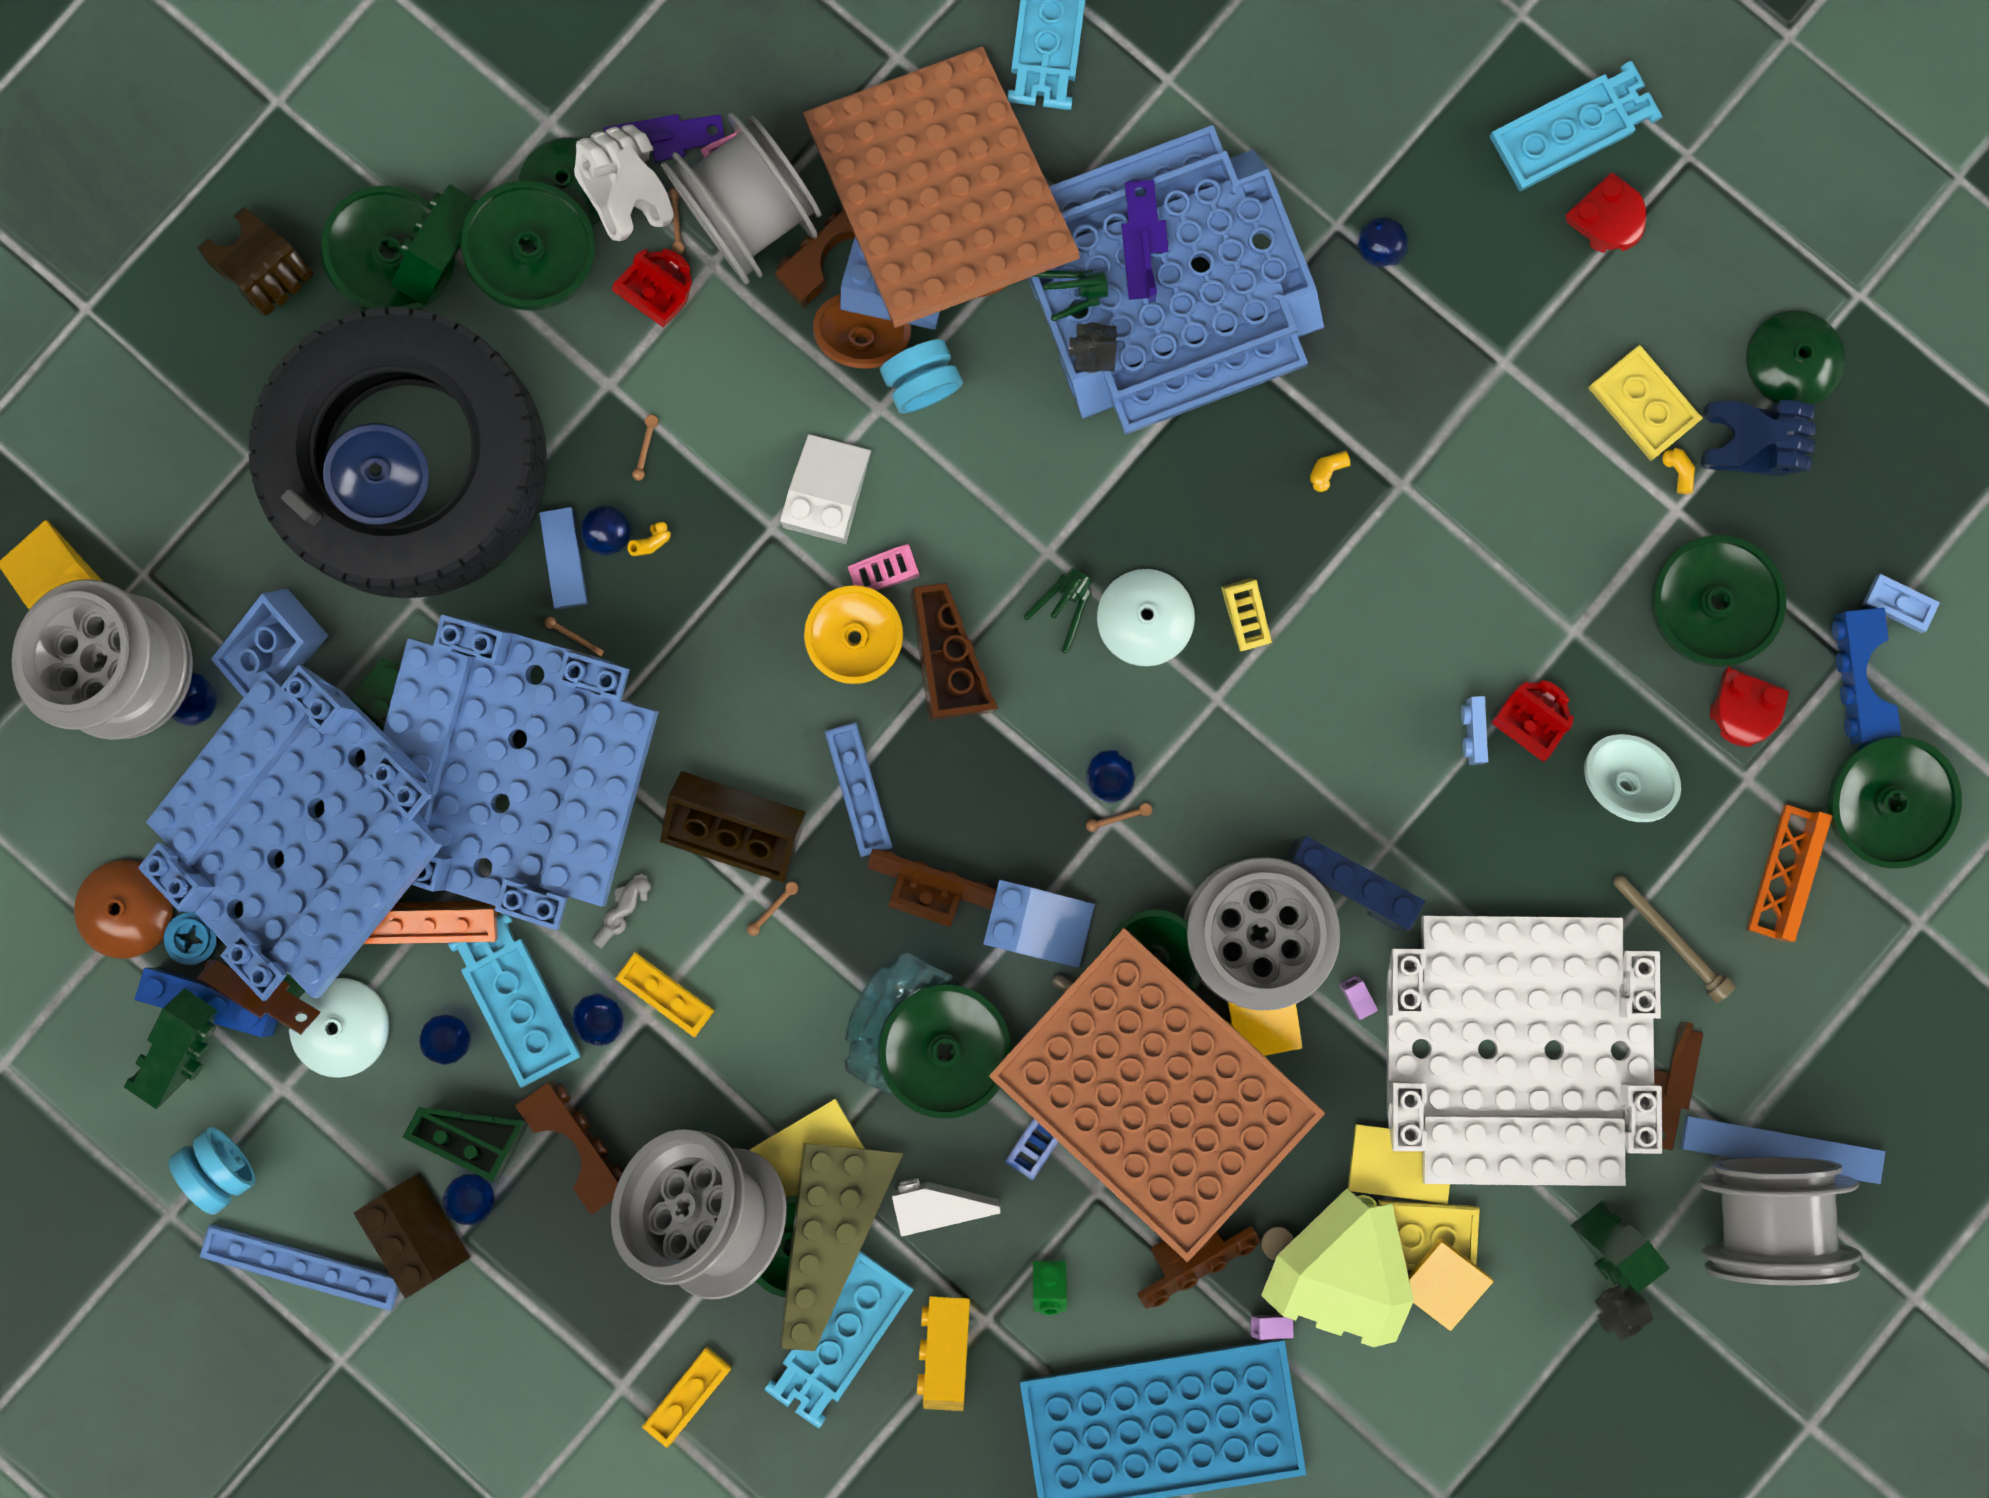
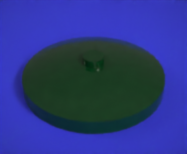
(364, 245)
(528, 245)
(1718, 601)
(1894, 802)
(942, 1050)

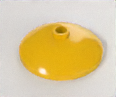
(850, 611)

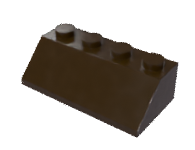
(732, 826)

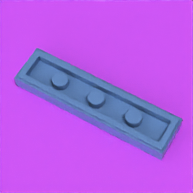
(858, 789)

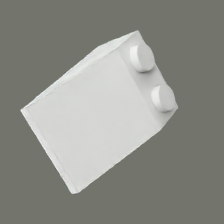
(825, 489)
(933, 1206)

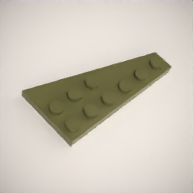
(833, 1215)

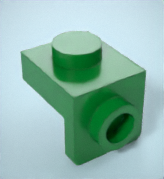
(1049, 1287)

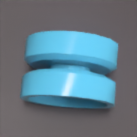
(921, 376)
(212, 1171)

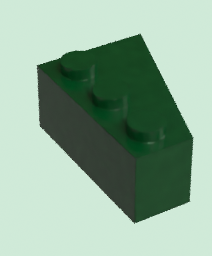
(434, 245)
(376, 693)
(176, 1049)
(468, 1140)
(1620, 1252)

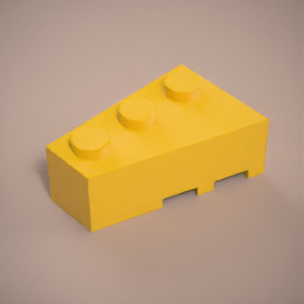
(944, 1353)

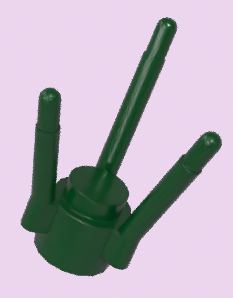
(1089, 283)
(1074, 587)

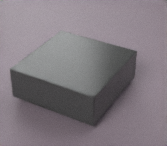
(301, 507)

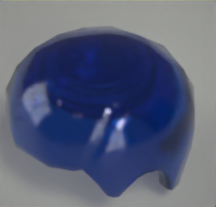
(1383, 242)
(605, 530)
(198, 703)
(1110, 776)
(598, 1020)
(444, 1039)
(468, 1199)

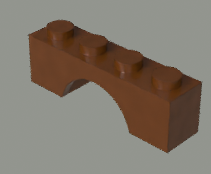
(803, 272)
(550, 1111)

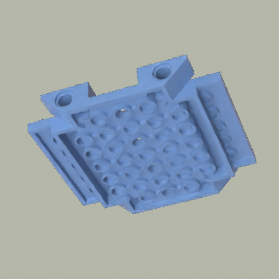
(1205, 329)
(565, 787)
(258, 796)

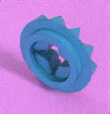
(178, 947)

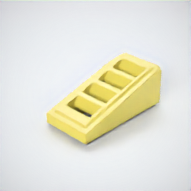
(1235, 617)

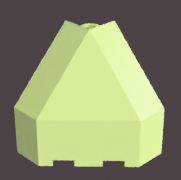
(1345, 1272)

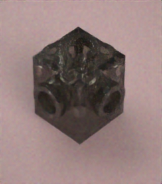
(1094, 347)
(1622, 1312)

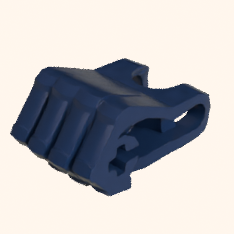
(1763, 439)

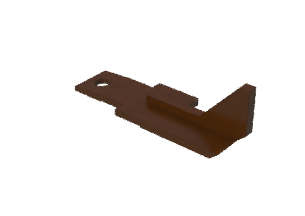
(280, 1005)
(1679, 1080)

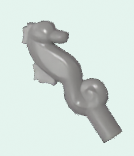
(627, 899)

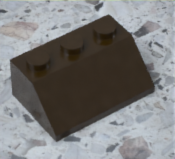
(412, 1235)

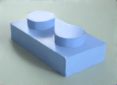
(1901, 603)
(1474, 716)

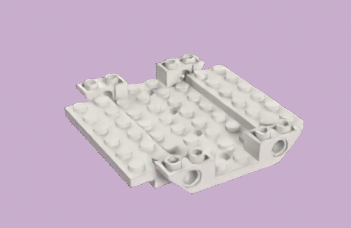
(1519, 1111)

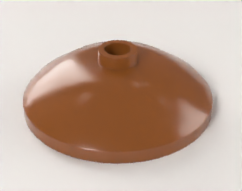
(857, 338)
(141, 917)

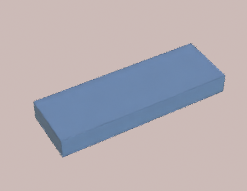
(563, 558)

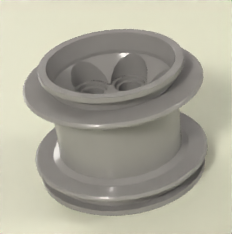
(744, 195)
(126, 675)
(1313, 931)
(698, 1214)
(1780, 1222)

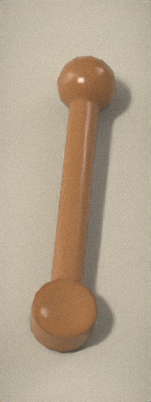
(678, 246)
(651, 422)
(550, 623)
(1144, 810)
(790, 889)

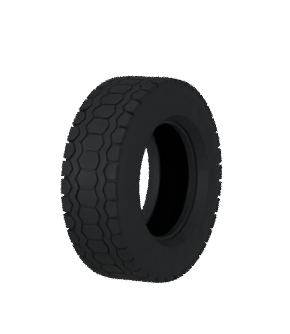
(338, 371)

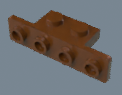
(928, 891)
(1183, 1275)

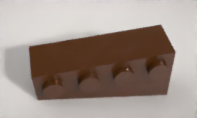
(948, 662)

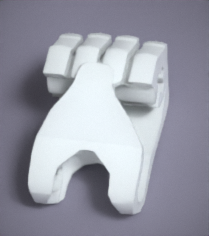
(617, 179)

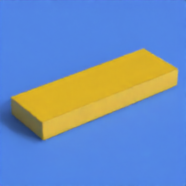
(665, 994)
(686, 1397)

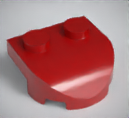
(1610, 215)
(656, 284)
(1747, 708)
(1535, 717)

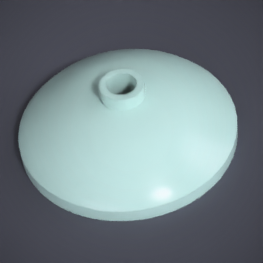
(1141, 640)
(1632, 778)
(360, 1034)

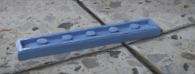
(1745, 1141)
(299, 1266)

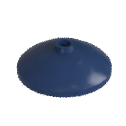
(380, 495)

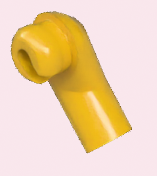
(1685, 468)
(1324, 469)
(649, 545)

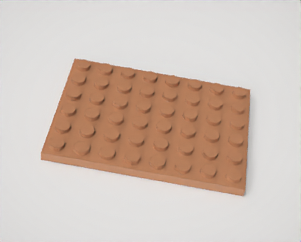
(940, 186)
(1156, 1094)

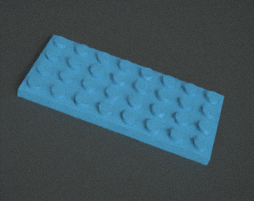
(1165, 1425)

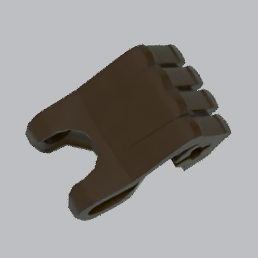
(258, 264)

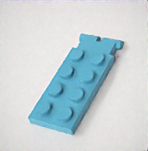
(1046, 51)
(1574, 126)
(517, 1005)
(854, 1328)

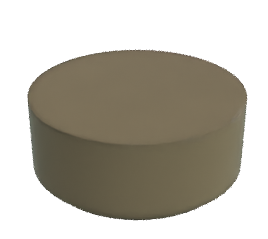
(1275, 1240)

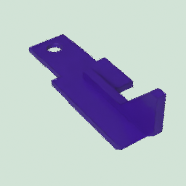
(672, 135)
(1142, 237)

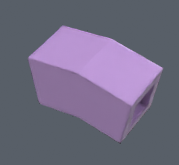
(1358, 997)
(1271, 1326)

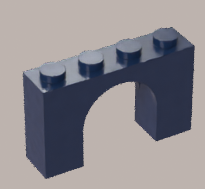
(1378, 895)

